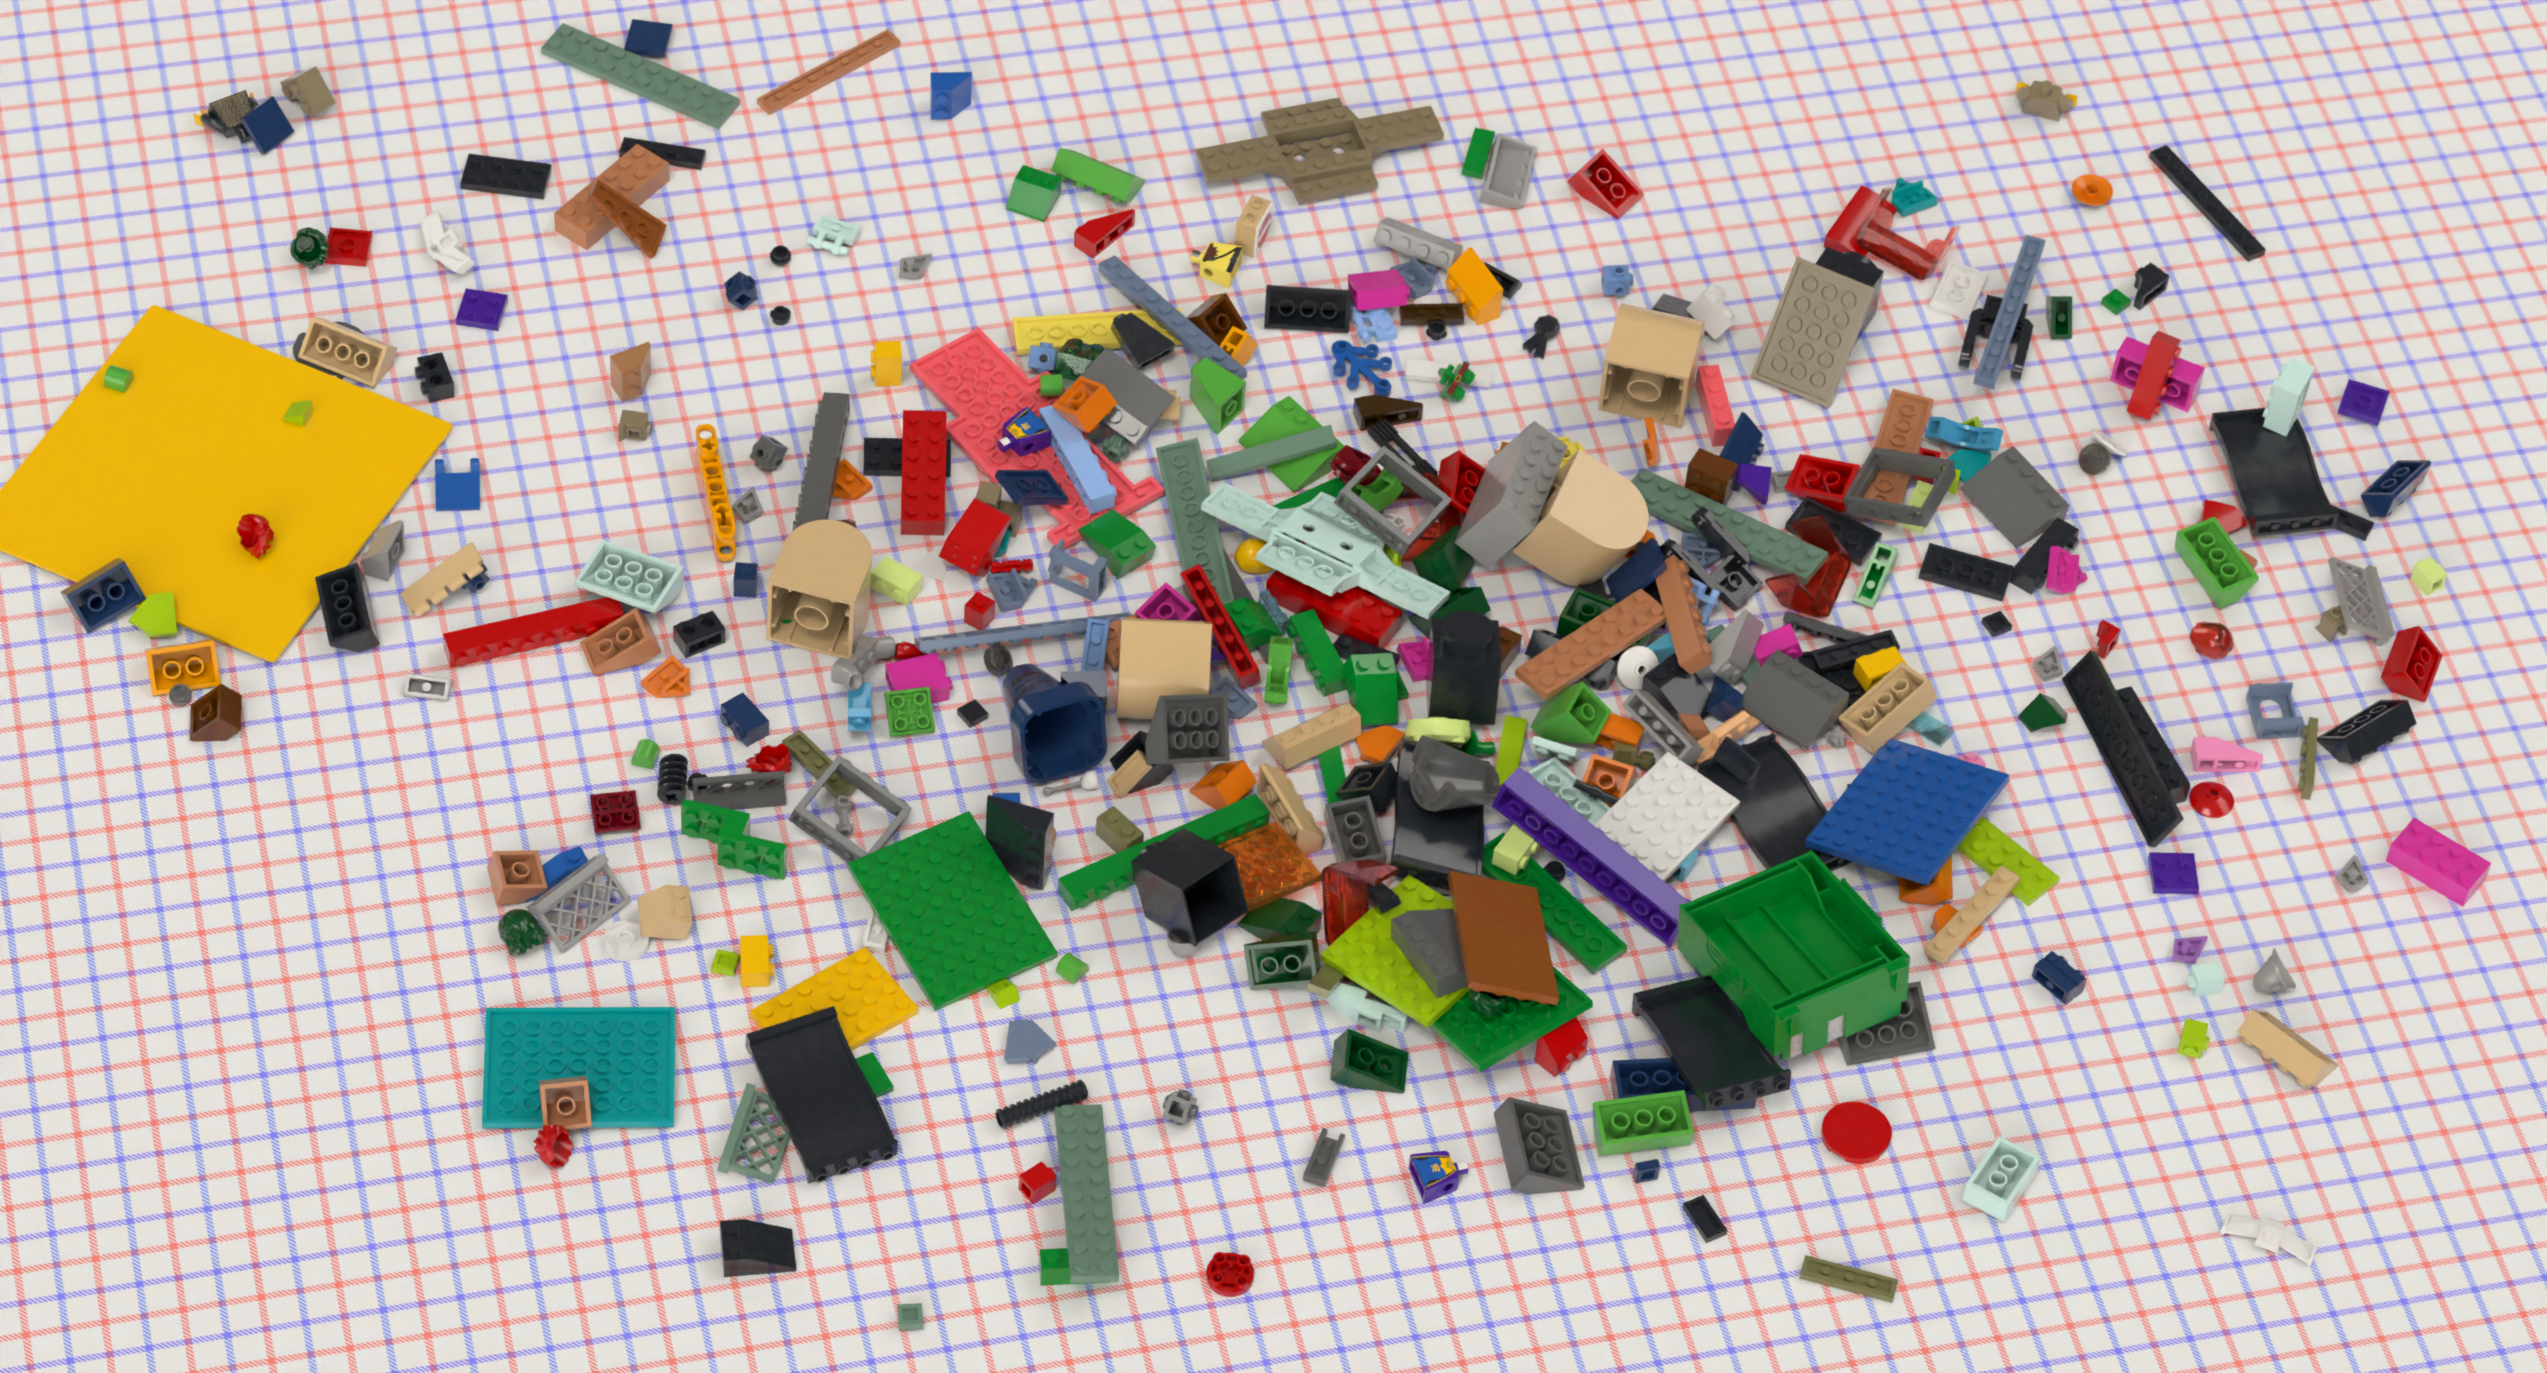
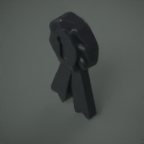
(1545, 328)

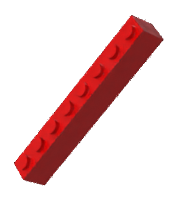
(529, 631)

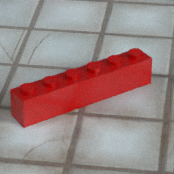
(1223, 630)

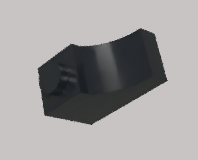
(2150, 284)

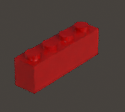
(2154, 375)

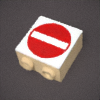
(1254, 225)

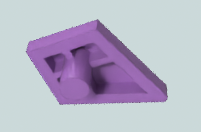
(2188, 948)

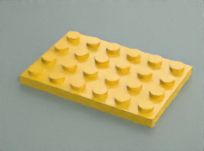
(857, 987)

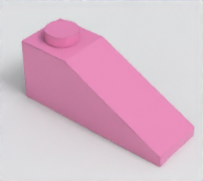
(2218, 755)

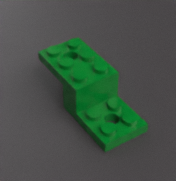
(733, 839)

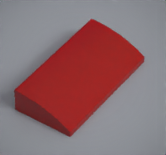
(1845, 230)

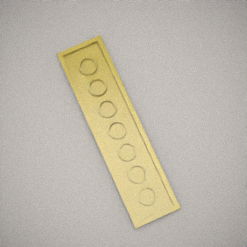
(1089, 327)

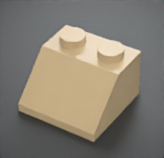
(665, 913)

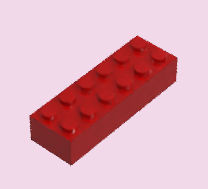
(923, 472)
(1347, 612)

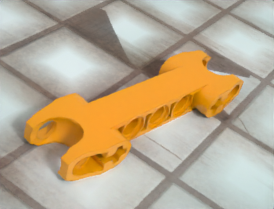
(715, 492)

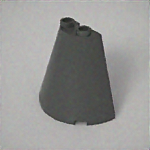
(1450, 778)

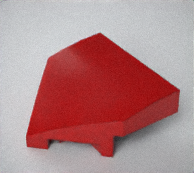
(2226, 515)

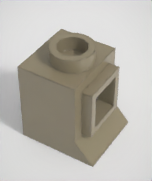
(634, 425)
(2331, 622)

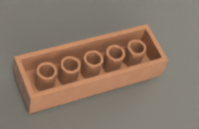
(633, 175)

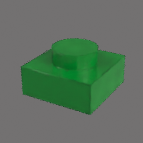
(2116, 301)

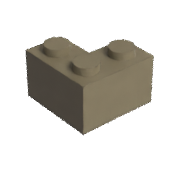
(309, 89)
(991, 495)

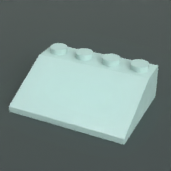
(631, 577)
(1560, 782)

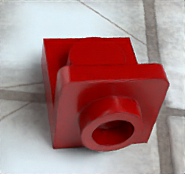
(2108, 638)

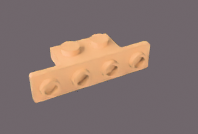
(1733, 728)

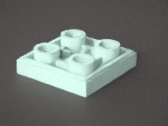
(1563, 752)

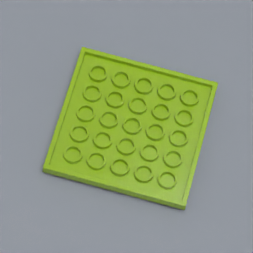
(1377, 964)

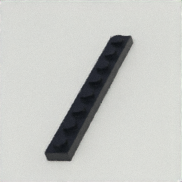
(2207, 203)

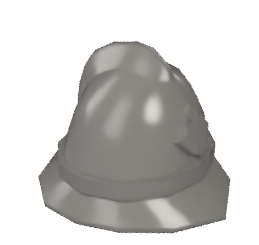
(2273, 975)

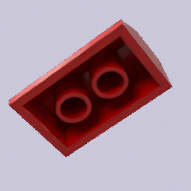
(2412, 664)

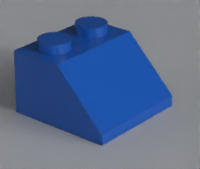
(949, 94)

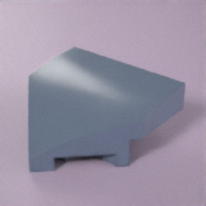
(1418, 276)
(1700, 549)
(1010, 589)
(1238, 701)
(1026, 1042)

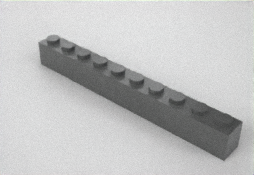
(823, 459)

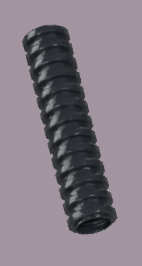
(1041, 1104)

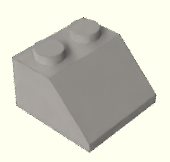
(384, 551)

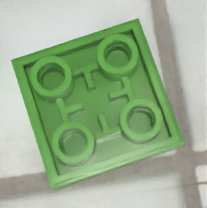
(909, 711)

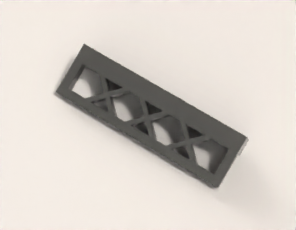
(740, 795)

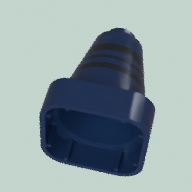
(1053, 724)

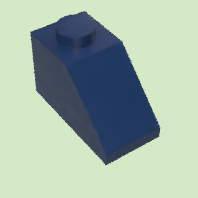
(1724, 700)

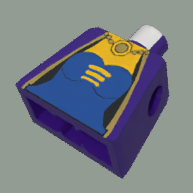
(1024, 434)
(1435, 1174)

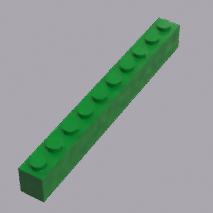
(1116, 871)

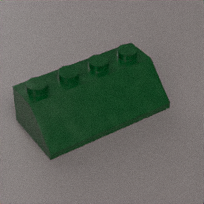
(1583, 608)

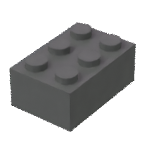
(1354, 830)

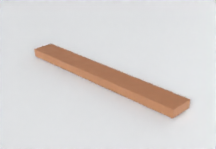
(828, 72)

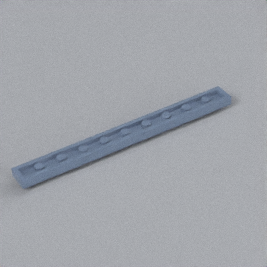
(2009, 312)
(1168, 315)
(1012, 634)

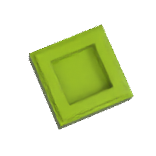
(725, 963)

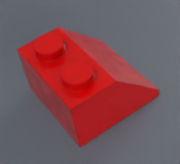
(1561, 1047)

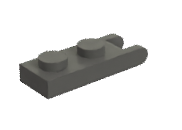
(1323, 1159)

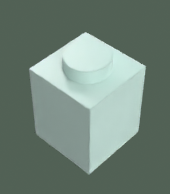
(2205, 979)

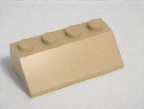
(346, 351)
(1888, 707)
(1314, 736)
(1288, 809)
(2286, 1047)

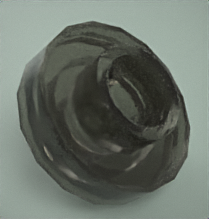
(2094, 459)
(998, 660)

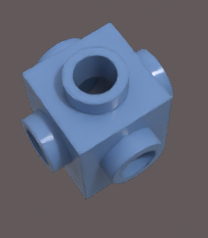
(1616, 280)
(1035, 357)

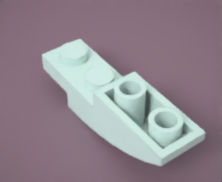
(1371, 1014)

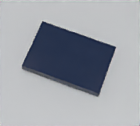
(1031, 487)
(1637, 571)

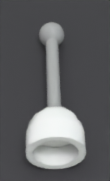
(1087, 781)

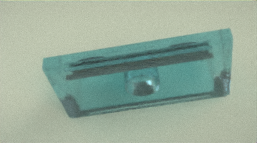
(1931, 728)

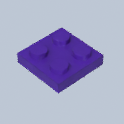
(481, 309)
(2363, 402)
(2173, 873)

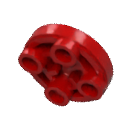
(1230, 1274)

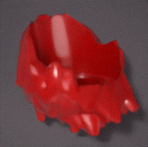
(255, 534)
(771, 759)
(553, 1145)

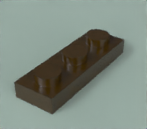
(1426, 313)

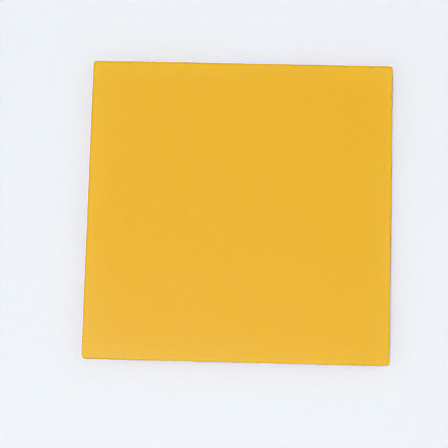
(192, 451)

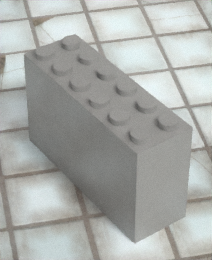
(1511, 494)

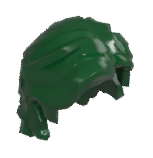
(310, 247)
(520, 931)
(1488, 1003)

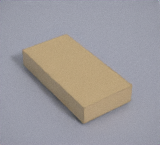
(1129, 774)

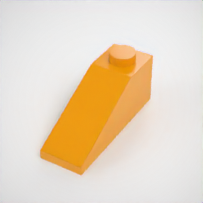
(1239, 345)

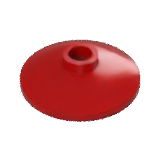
(2211, 799)

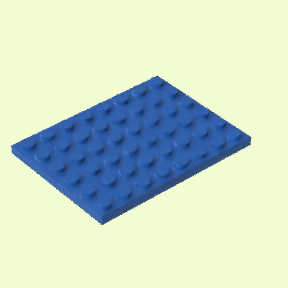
(1907, 811)

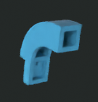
(1963, 436)
(860, 708)

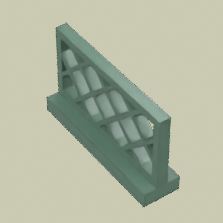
(737, 1134)

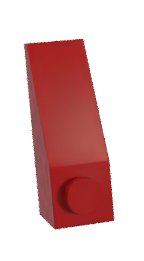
(1102, 232)

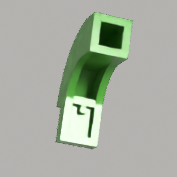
(1381, 491)
(1278, 670)

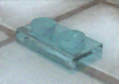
(1271, 605)

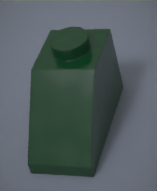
(2059, 316)

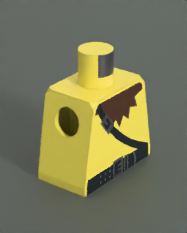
(1218, 262)

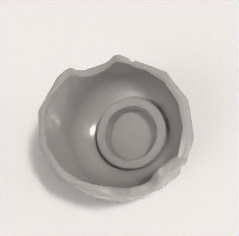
(1181, 946)

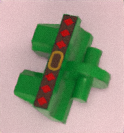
(1451, 388)

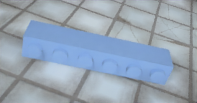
(1079, 462)

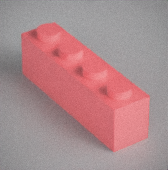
(1714, 404)

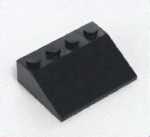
(1021, 839)

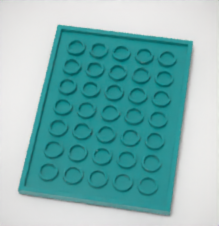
(618, 1049)

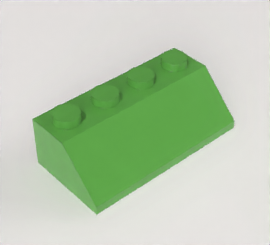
(1096, 174)
(2215, 561)
(1642, 1123)

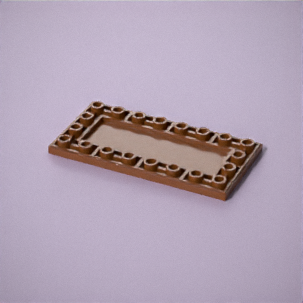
(1502, 938)

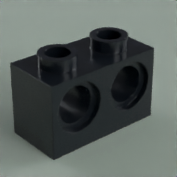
(435, 377)
(699, 634)

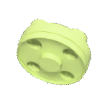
(1442, 729)

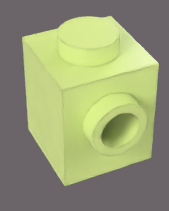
(2428, 576)

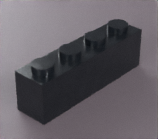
(2033, 566)

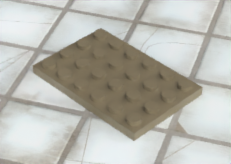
(1813, 332)

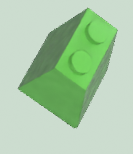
(1216, 394)
(1571, 716)

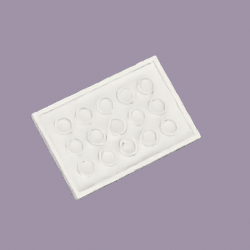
(1667, 815)

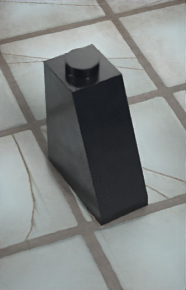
(1140, 340)

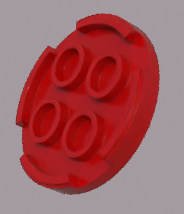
(1856, 1132)

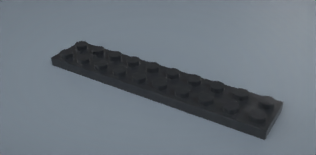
(2122, 749)

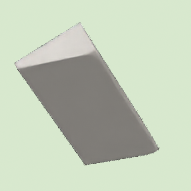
(427, 687)

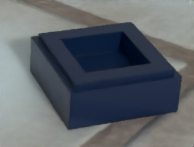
(1646, 1171)

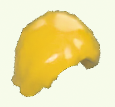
(1246, 555)

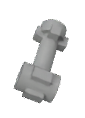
(842, 808)

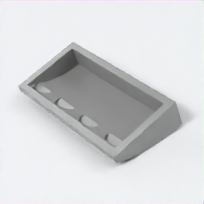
(1507, 173)

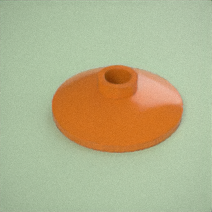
(2092, 189)

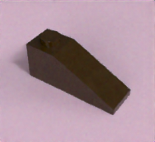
(1375, 408)

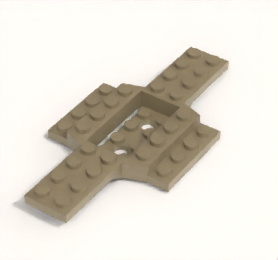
(1323, 171)

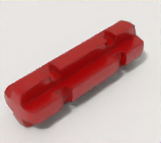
(1006, 566)

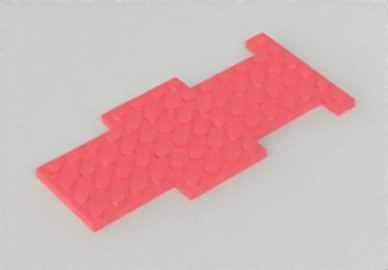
(987, 391)

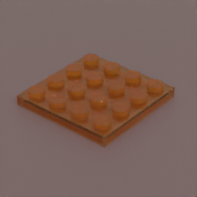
(1270, 865)

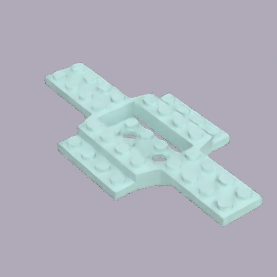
(1329, 531)

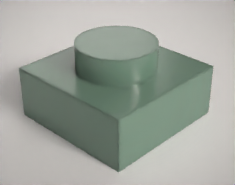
(910, 1316)

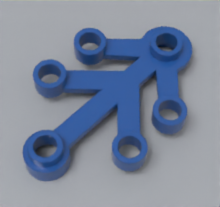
(1344, 350)

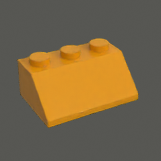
(1475, 287)
(182, 663)

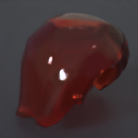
(2212, 639)

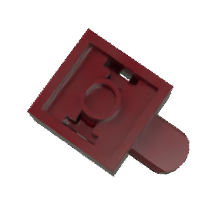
(1350, 462)

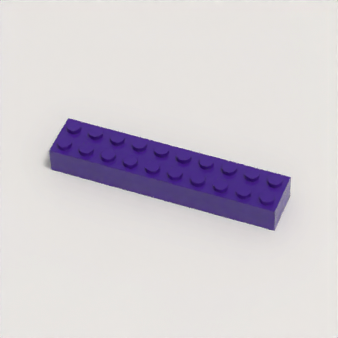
(1591, 854)

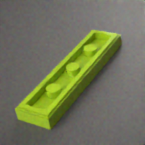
(1510, 747)

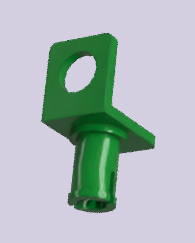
(1474, 747)

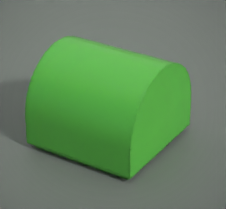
(118, 378)
(1051, 385)
(645, 754)
(1071, 968)

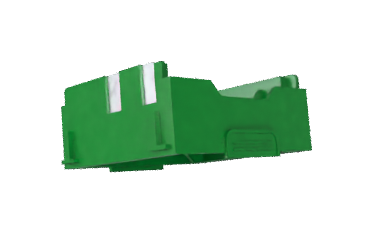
(1796, 955)

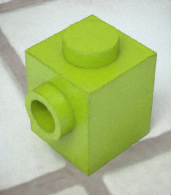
(2193, 1038)

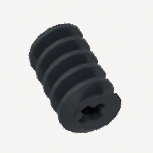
(672, 779)

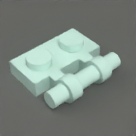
(835, 230)

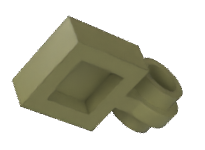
(1627, 755)

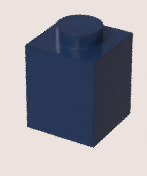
(745, 579)

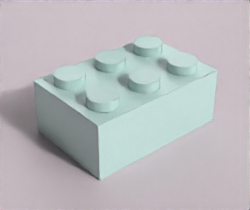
(2288, 396)
(2001, 1178)

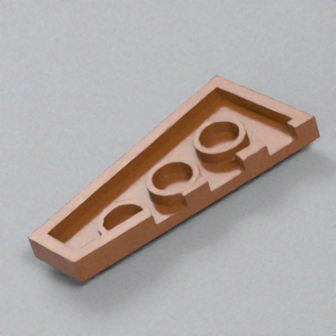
(631, 219)

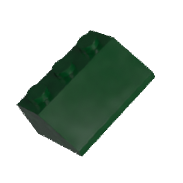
(1460, 600)

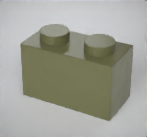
(1117, 830)

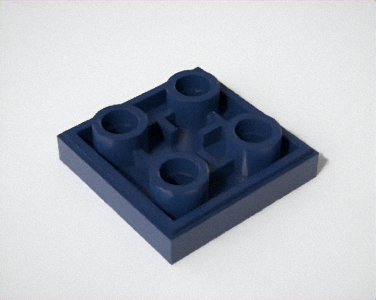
(648, 38)
(267, 125)

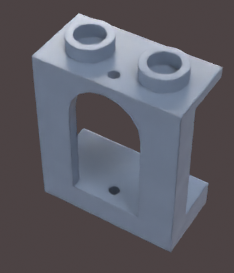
(1097, 573)
(2271, 728)

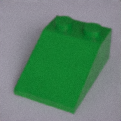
(1119, 542)
(1372, 688)

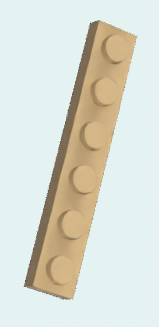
(1972, 914)

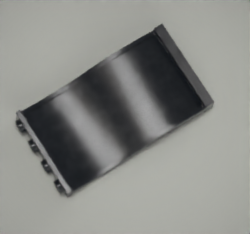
(2273, 475)
(1775, 807)
(1433, 841)
(1710, 1042)
(821, 1095)

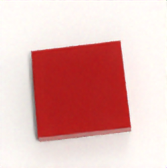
(348, 246)

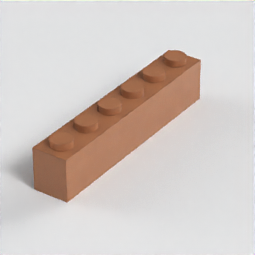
(1683, 616)

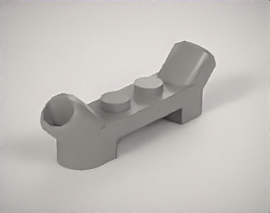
(870, 650)

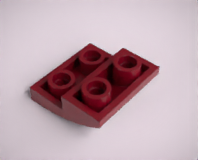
(615, 812)

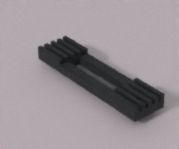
(1384, 432)

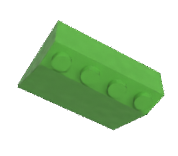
(1285, 420)

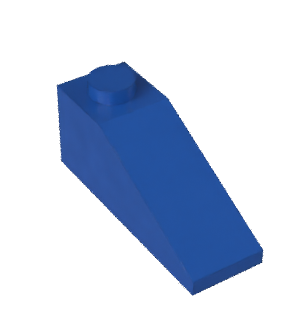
(561, 866)

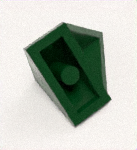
(2042, 713)

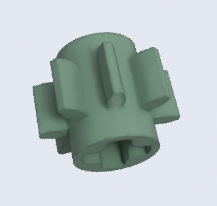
(1115, 448)

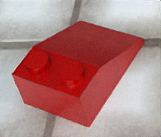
(1606, 185)
(1460, 479)
(1822, 480)
(976, 538)

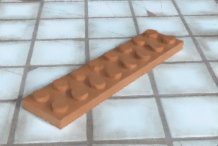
(1900, 431)
(1592, 644)

